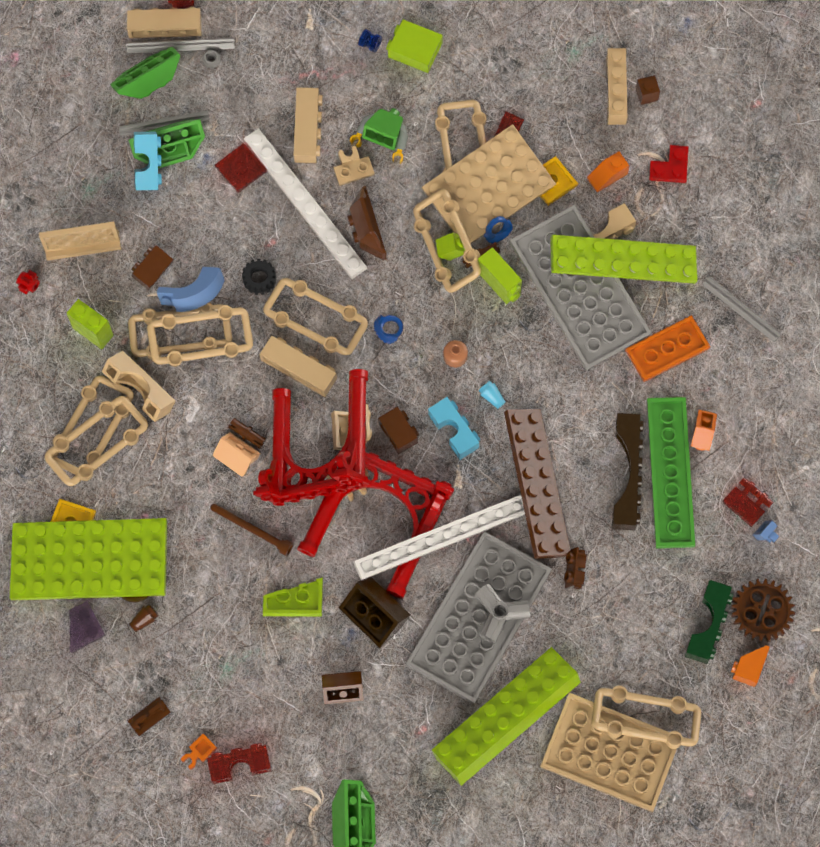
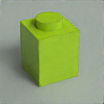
(449, 246)

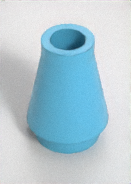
(491, 394)

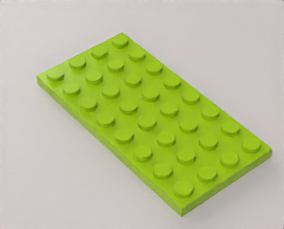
(88, 559)

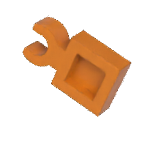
(201, 749)

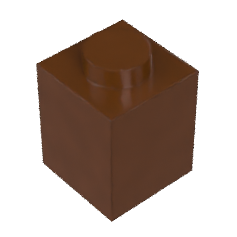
(647, 90)

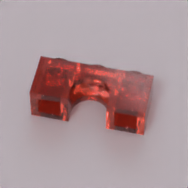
(221, 764)

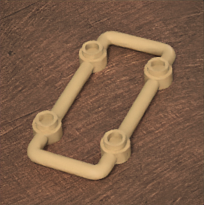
(442, 124)
(470, 255)
(224, 313)
(150, 314)
(330, 343)
(90, 394)
(106, 410)
(677, 705)

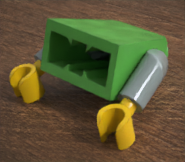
(383, 129)

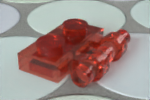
(744, 506)

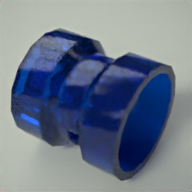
(370, 40)

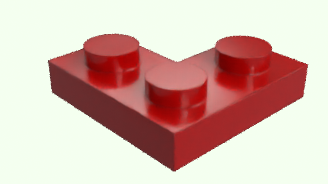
(671, 171)

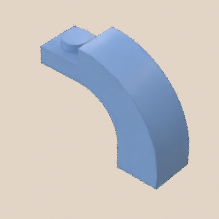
(196, 294)

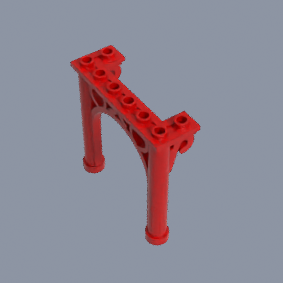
(350, 460)
(440, 494)

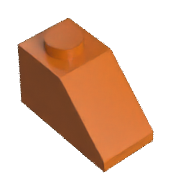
(608, 171)
(704, 430)
(750, 666)

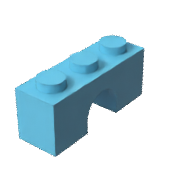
(148, 177)
(446, 413)

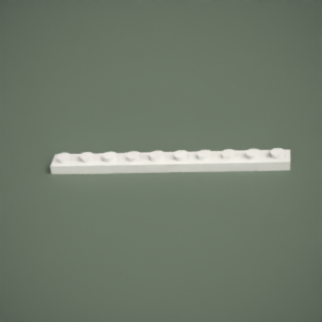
(305, 204)
(439, 537)

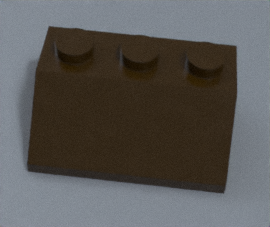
(374, 611)

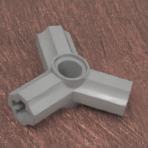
(494, 623)

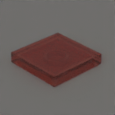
(240, 168)

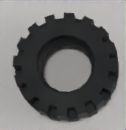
(264, 286)

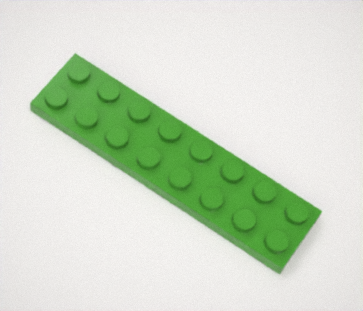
(670, 473)

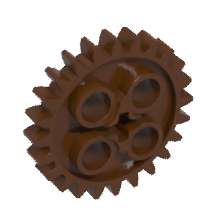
(746, 604)

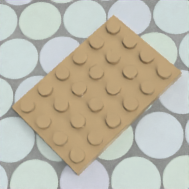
(491, 182)
(620, 766)

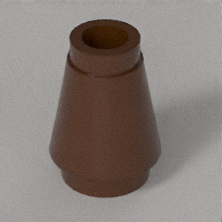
(143, 618)

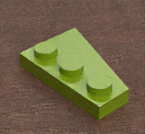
(297, 601)

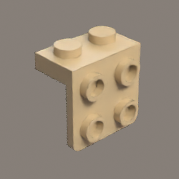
(340, 427)

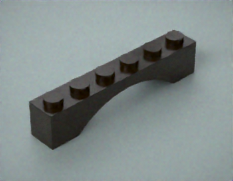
(628, 434)

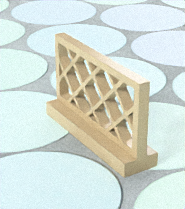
(80, 240)

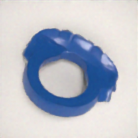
(502, 234)
(379, 324)

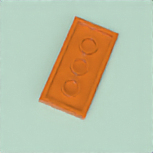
(667, 348)

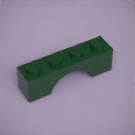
(715, 598)

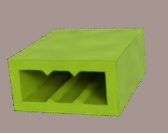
(414, 45)
(500, 276)
(90, 324)

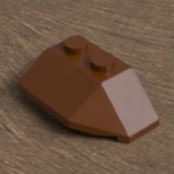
(365, 225)

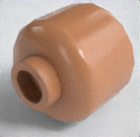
(455, 353)

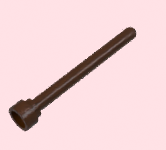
(283, 546)

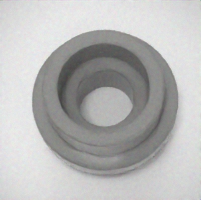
(211, 54)

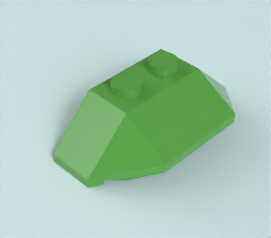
(148, 74)
(178, 142)
(353, 816)

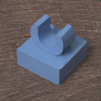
(766, 532)

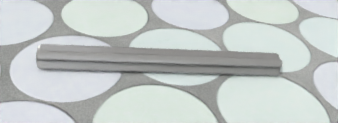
(181, 45)

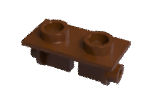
(575, 560)
(149, 716)

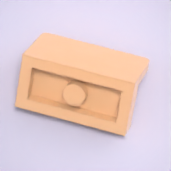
(235, 453)

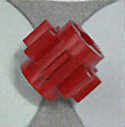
(28, 282)

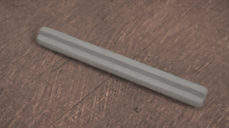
(150, 125)
(741, 309)

